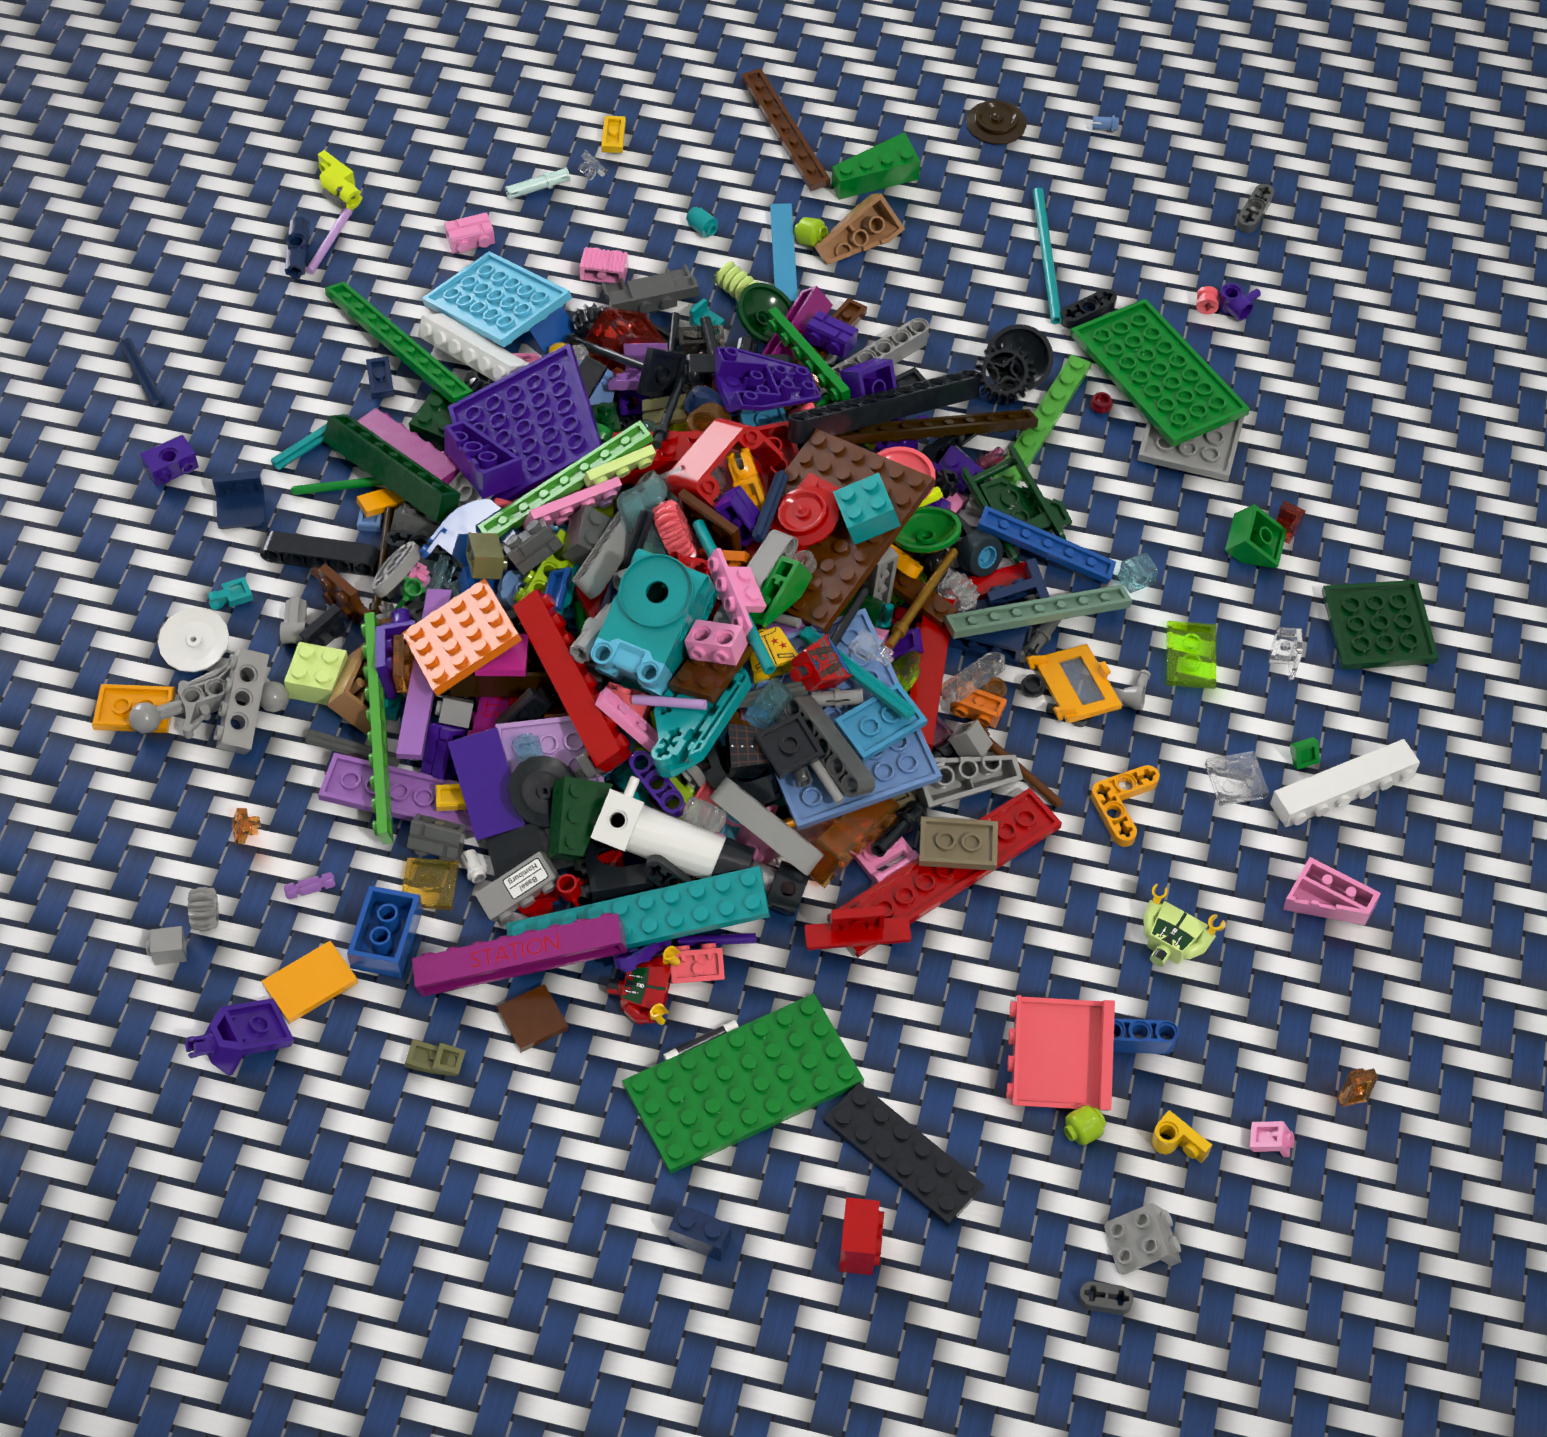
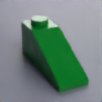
(782, 589)

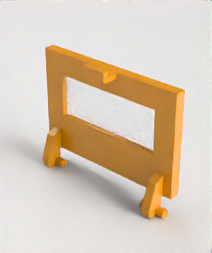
(1076, 683)

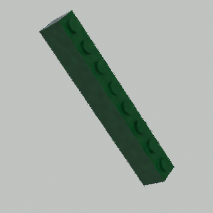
(391, 467)

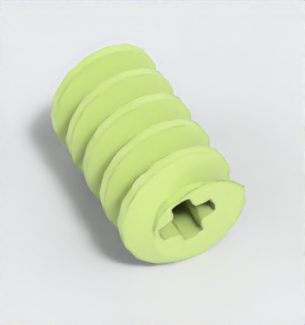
(733, 279)

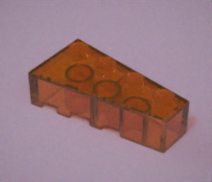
(850, 838)

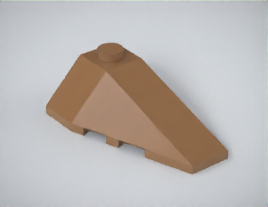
(863, 228)

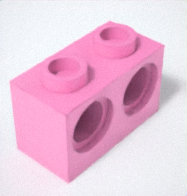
(716, 642)

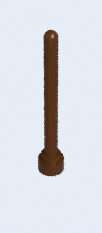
(1027, 775)

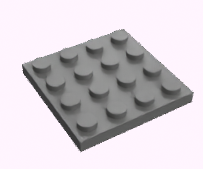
(1203, 455)

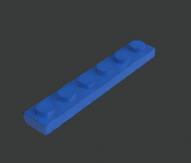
(1046, 545)

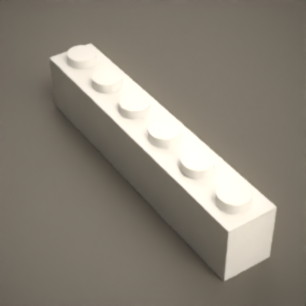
(468, 346)
(1344, 783)

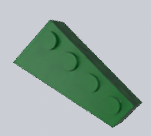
(877, 168)

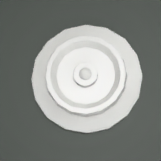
(193, 639)

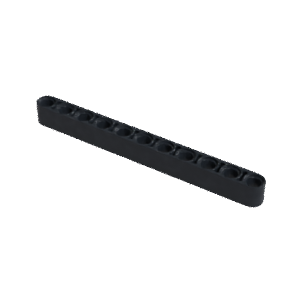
(883, 406)

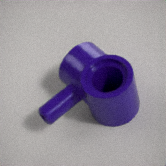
(1235, 303)

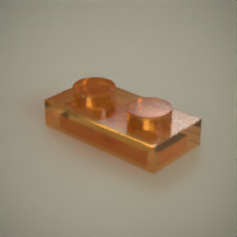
(1357, 1086)

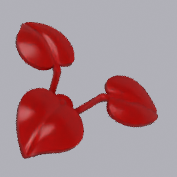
(568, 888)

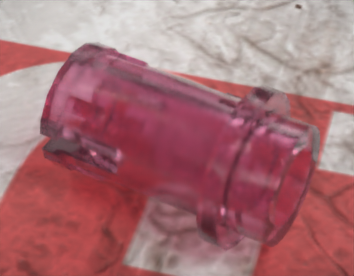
(991, 458)

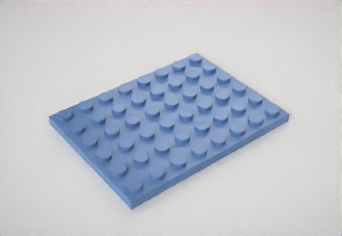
(895, 770)

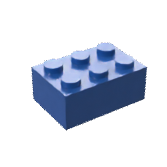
(385, 931)

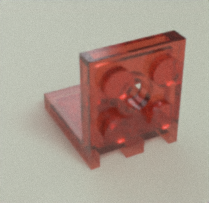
(619, 327)

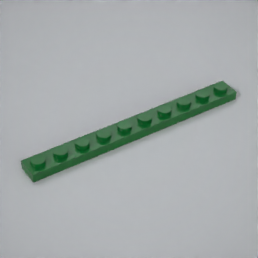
(398, 342)

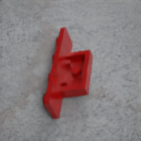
(857, 928)

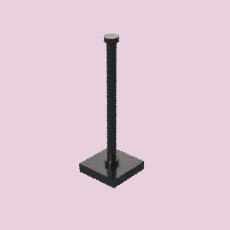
(657, 371)

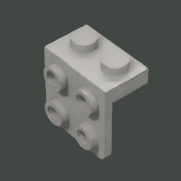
(1142, 1239)

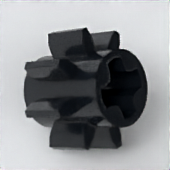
(947, 482)

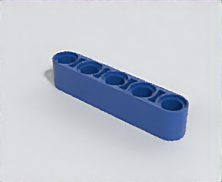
(1150, 1030)

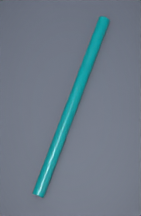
(1047, 256)
(753, 636)

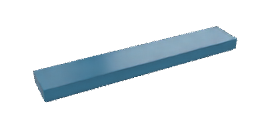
(783, 250)

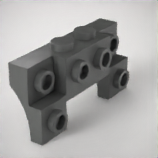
(652, 292)

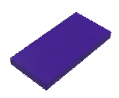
(484, 783)

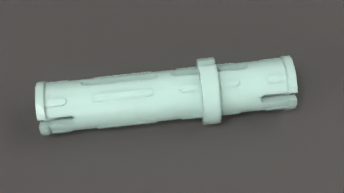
(547, 181)

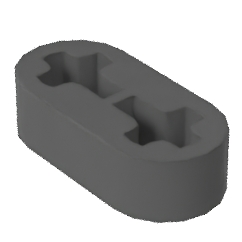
(1105, 1298)

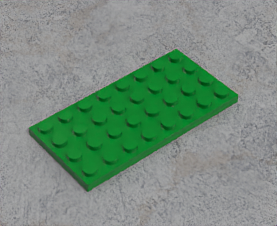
(1159, 372)
(742, 1083)

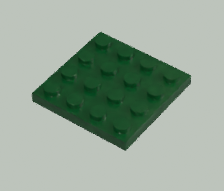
(1379, 624)

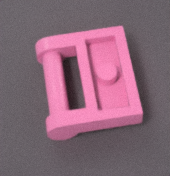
(871, 863)

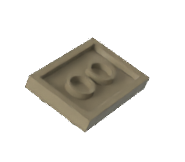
(958, 843)

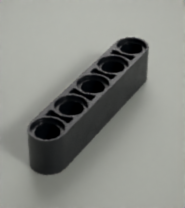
(701, 367)
(316, 551)

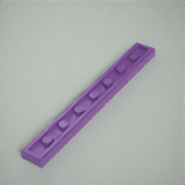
(419, 695)

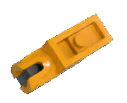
(745, 474)

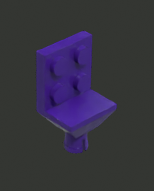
(384, 648)
(240, 1032)

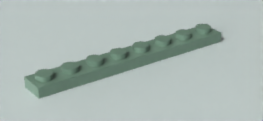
(1037, 611)

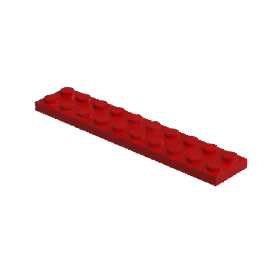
(920, 889)

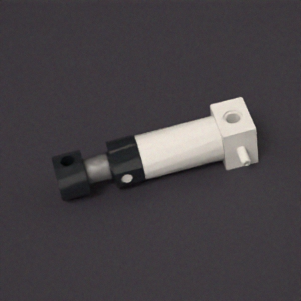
(689, 846)

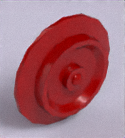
(807, 515)

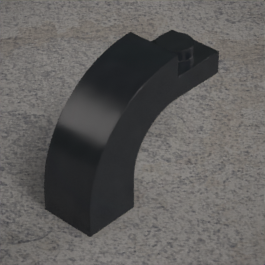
(762, 788)

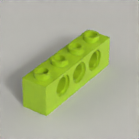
(536, 578)

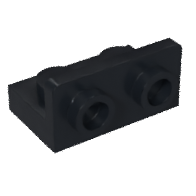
(528, 706)

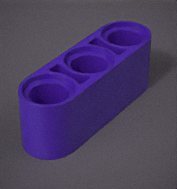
(648, 775)

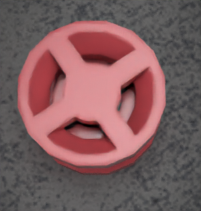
(1207, 300)

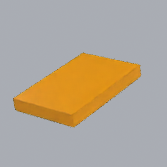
(118, 700)
(309, 982)

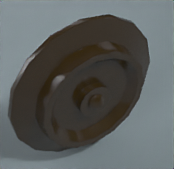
(996, 122)

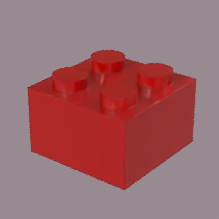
(861, 1236)

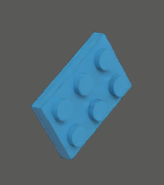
(876, 726)

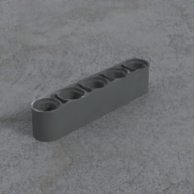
(840, 758)

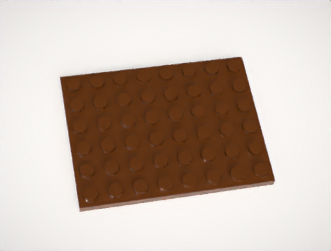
(840, 562)

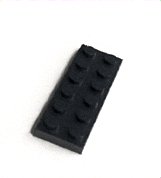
(903, 1154)

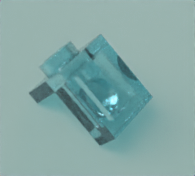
(527, 746)

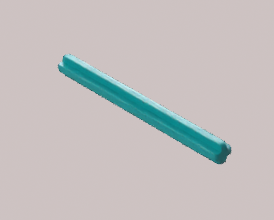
(867, 680)

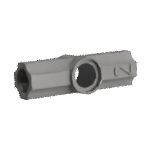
(583, 645)

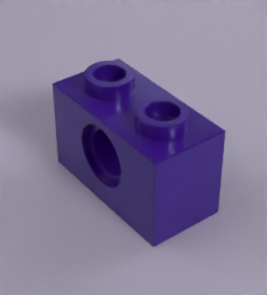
(169, 460)

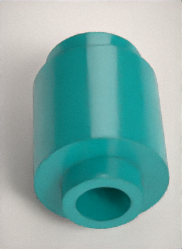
(702, 221)

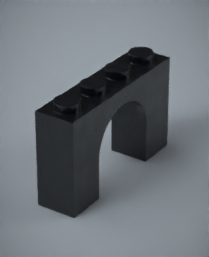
(608, 881)

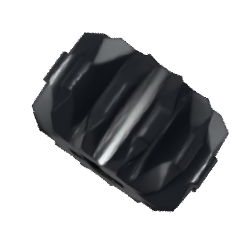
(585, 319)

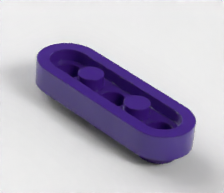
(634, 956)

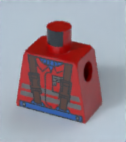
(820, 666)

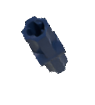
(297, 247)

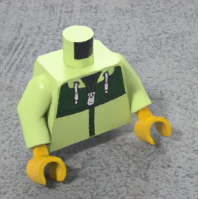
(1175, 933)

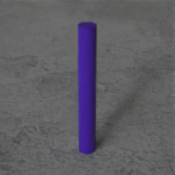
(721, 939)

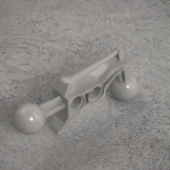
(199, 700)

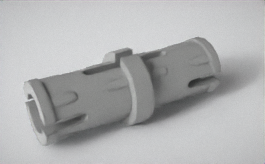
(839, 697)

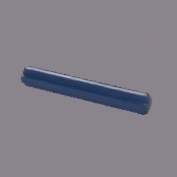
(141, 372)
(770, 506)

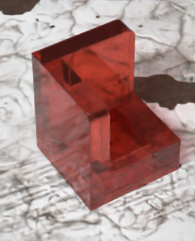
(1291, 519)

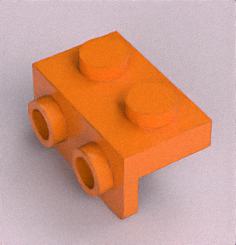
(981, 707)

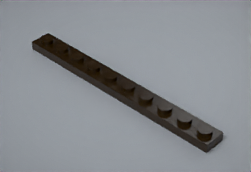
(942, 426)

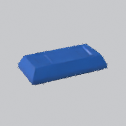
(558, 586)

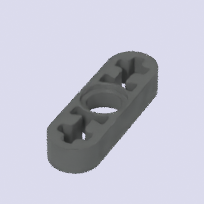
(1255, 216)

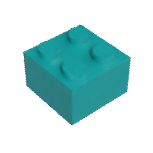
(866, 508)

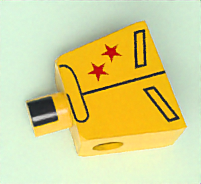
(779, 650)

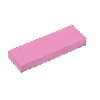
(627, 719)

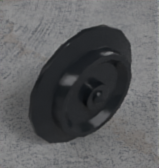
(532, 788)

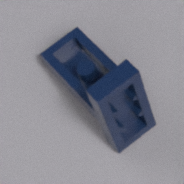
(1020, 588)

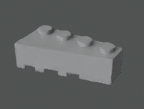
(969, 777)

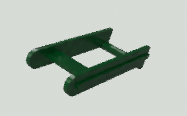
(1042, 521)

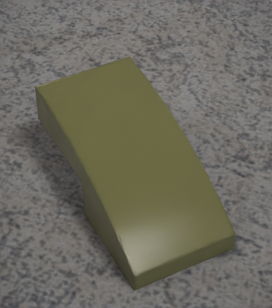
(434, 1059)

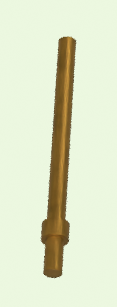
(901, 627)

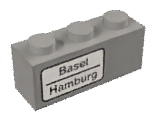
(518, 887)

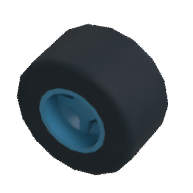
(979, 553)

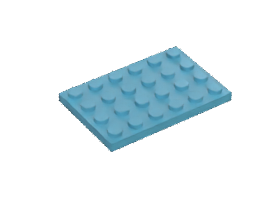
(497, 298)

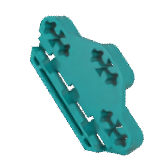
(681, 727)

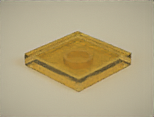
(433, 881)

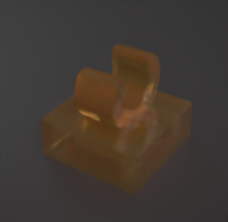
(244, 825)

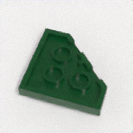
(1019, 502)

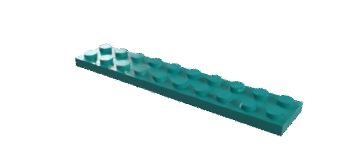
(672, 910)

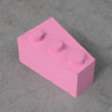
(1331, 895)

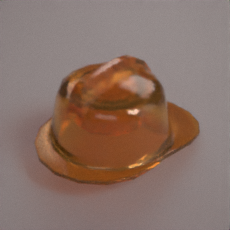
(705, 415)

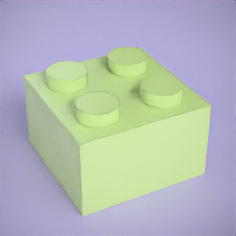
(314, 672)

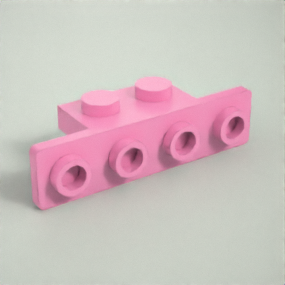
(736, 589)

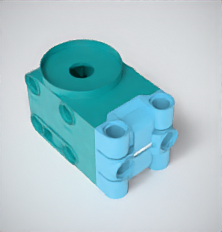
(651, 620)

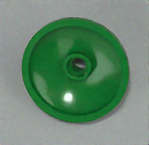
(929, 530)

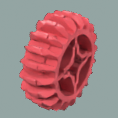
(675, 529)

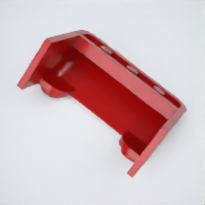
(709, 452)

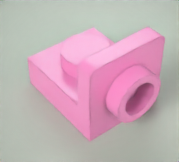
(1271, 1137)

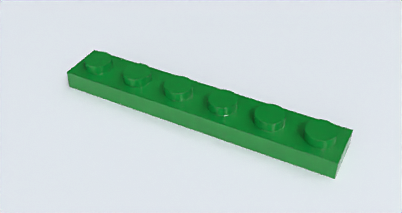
(807, 355)

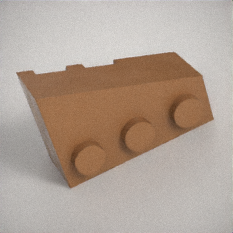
(349, 692)

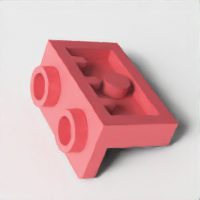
(698, 964)

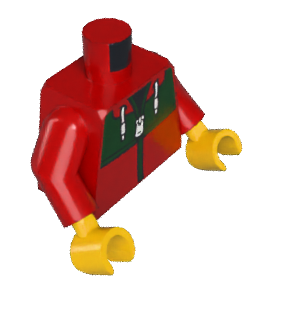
(646, 988)

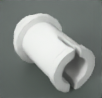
(476, 871)

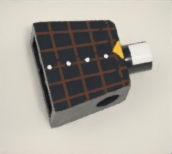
(743, 753)

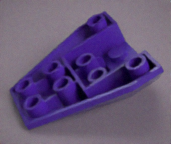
(760, 383)

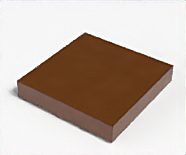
(532, 1018)

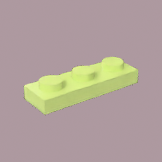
(620, 467)

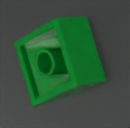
(1256, 538)

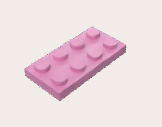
(561, 510)

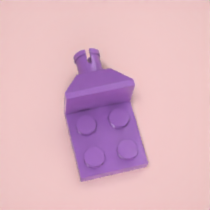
(630, 378)

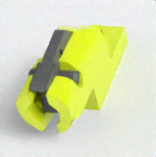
(338, 182)

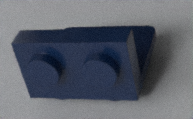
(239, 499)

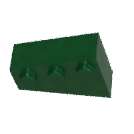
(574, 815)

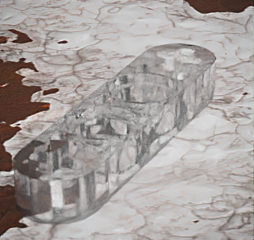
(973, 677)

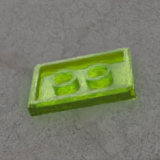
(1191, 654)

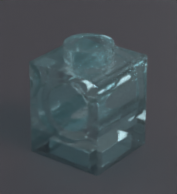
(1138, 572)

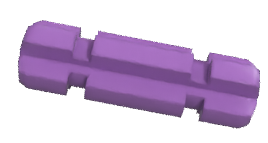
(309, 885)

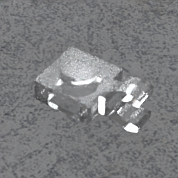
(870, 646)

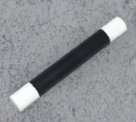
(702, 1039)

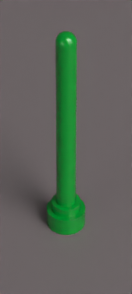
(334, 486)

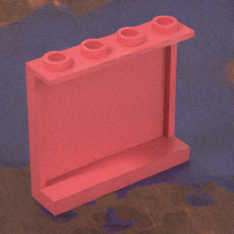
(1061, 1053)

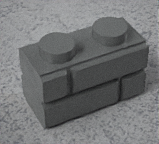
(532, 545)
(436, 837)

